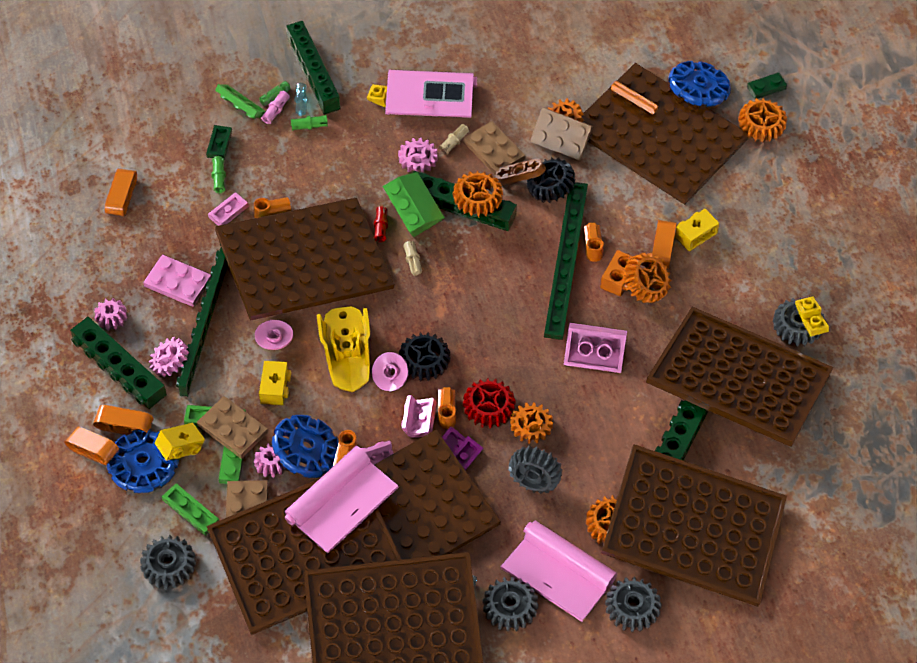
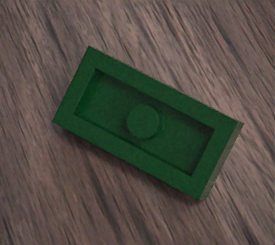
(767, 85)
(219, 141)

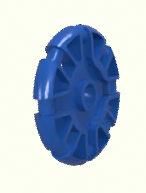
(712, 90)
(298, 452)
(140, 471)

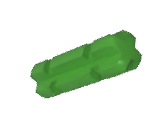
(273, 93)

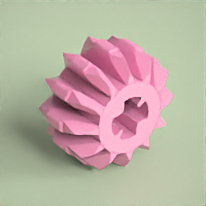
(110, 314)
(264, 463)

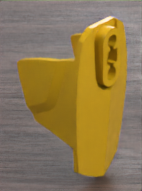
(346, 354)

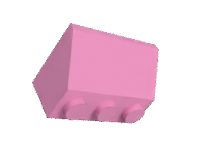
(595, 347)

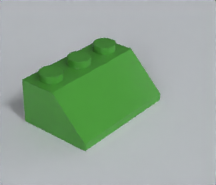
(413, 203)

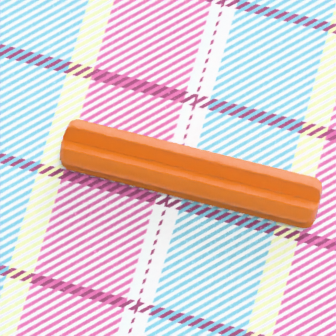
(634, 97)

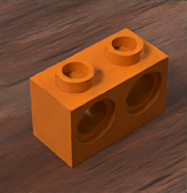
(614, 272)

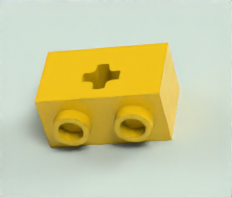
(696, 229)
(274, 382)
(179, 441)

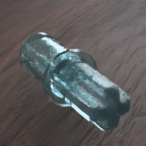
(301, 99)

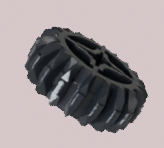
(554, 182)
(427, 363)

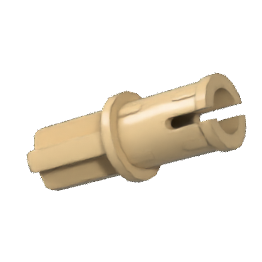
(454, 139)
(412, 258)

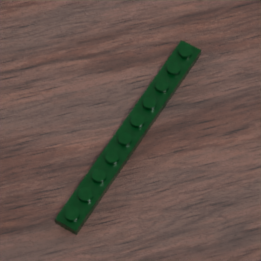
(565, 262)
(203, 321)

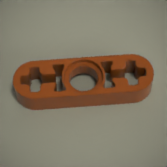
(509, 175)

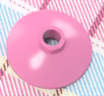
(273, 334)
(382, 371)

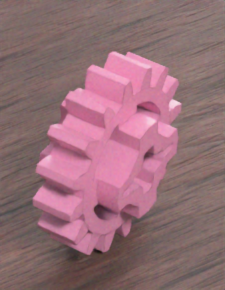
(418, 155)
(168, 357)

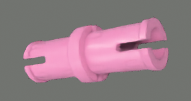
(275, 107)

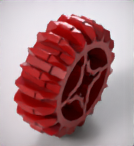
(488, 409)

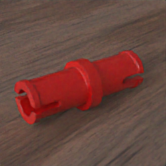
(381, 224)

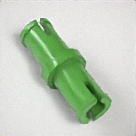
(309, 122)
(218, 174)

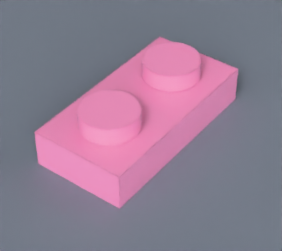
(228, 210)

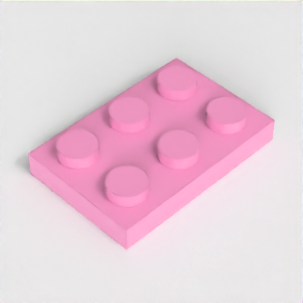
(177, 280)

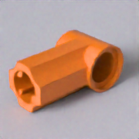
(266, 207)
(593, 242)
(446, 407)
(343, 448)

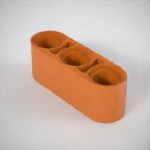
(121, 192)
(664, 241)
(122, 420)
(91, 445)

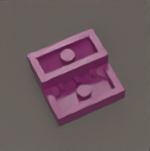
(463, 448)

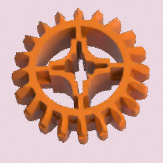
(762, 119)
(479, 199)
(653, 276)
(599, 528)

